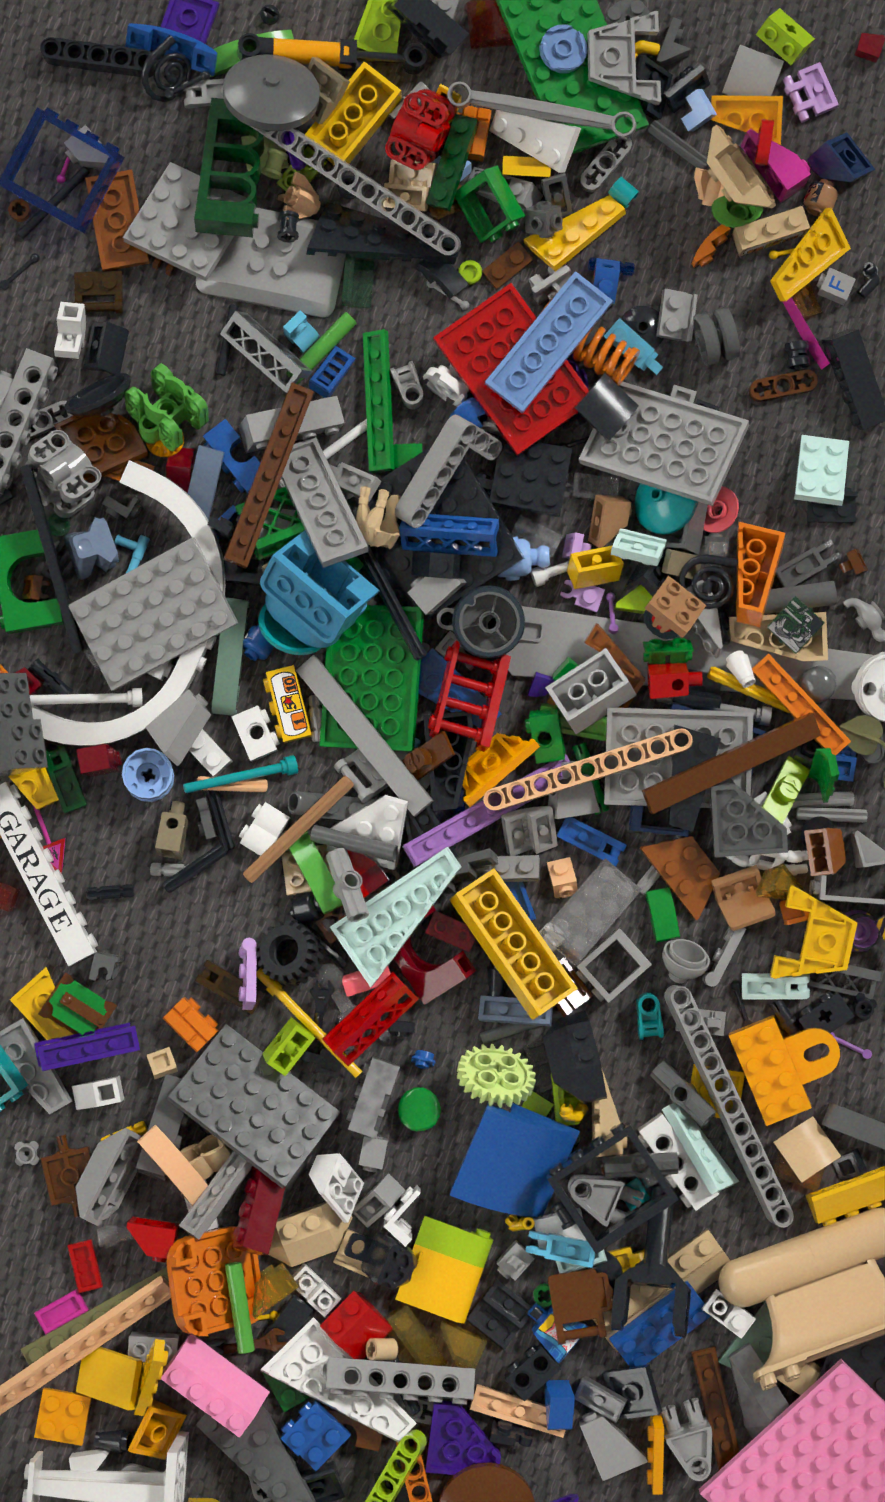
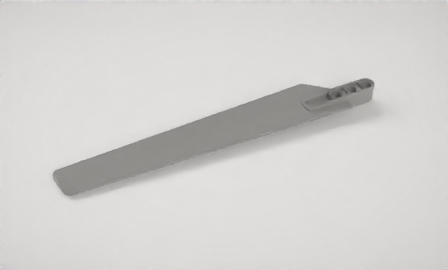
(556, 635)

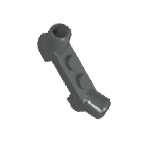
(302, 801)

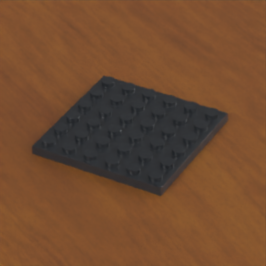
(460, 497)

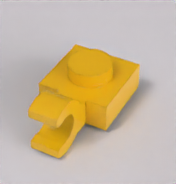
(627, 1258)

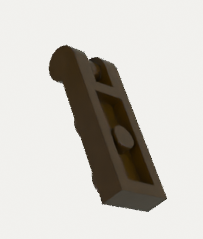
(226, 985)

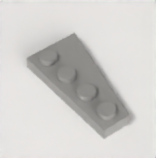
(43, 1085)

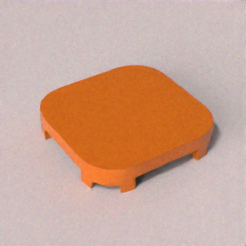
(200, 1280)

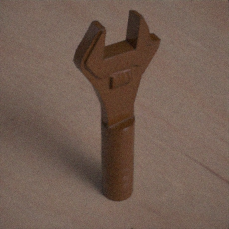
(268, 1341)

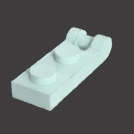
(764, 987)

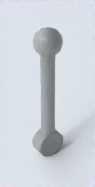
(463, 304)

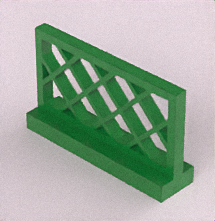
(275, 541)

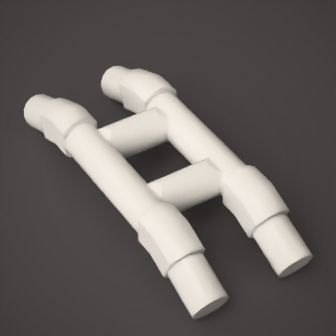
(791, 856)

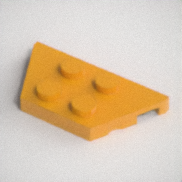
(489, 767)

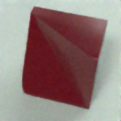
(870, 46)

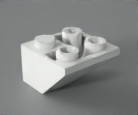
(336, 1183)

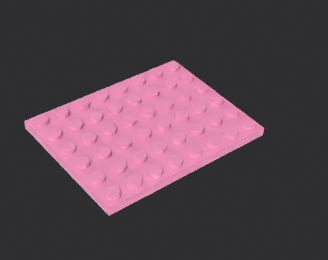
(815, 1450)

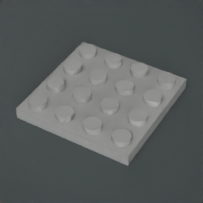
(168, 228)

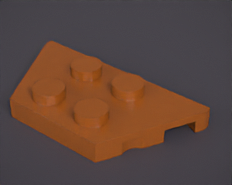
(684, 870)

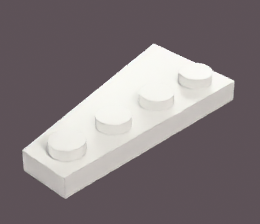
(542, 139)

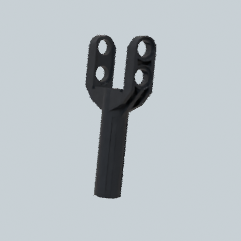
(654, 1272)

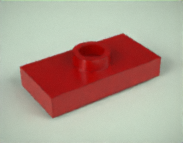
(85, 1265)

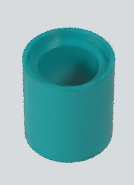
(623, 192)

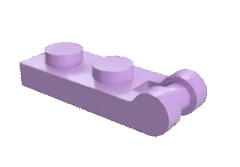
(248, 973)

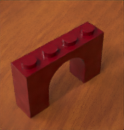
(432, 979)

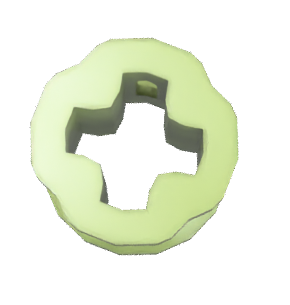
(274, 163)

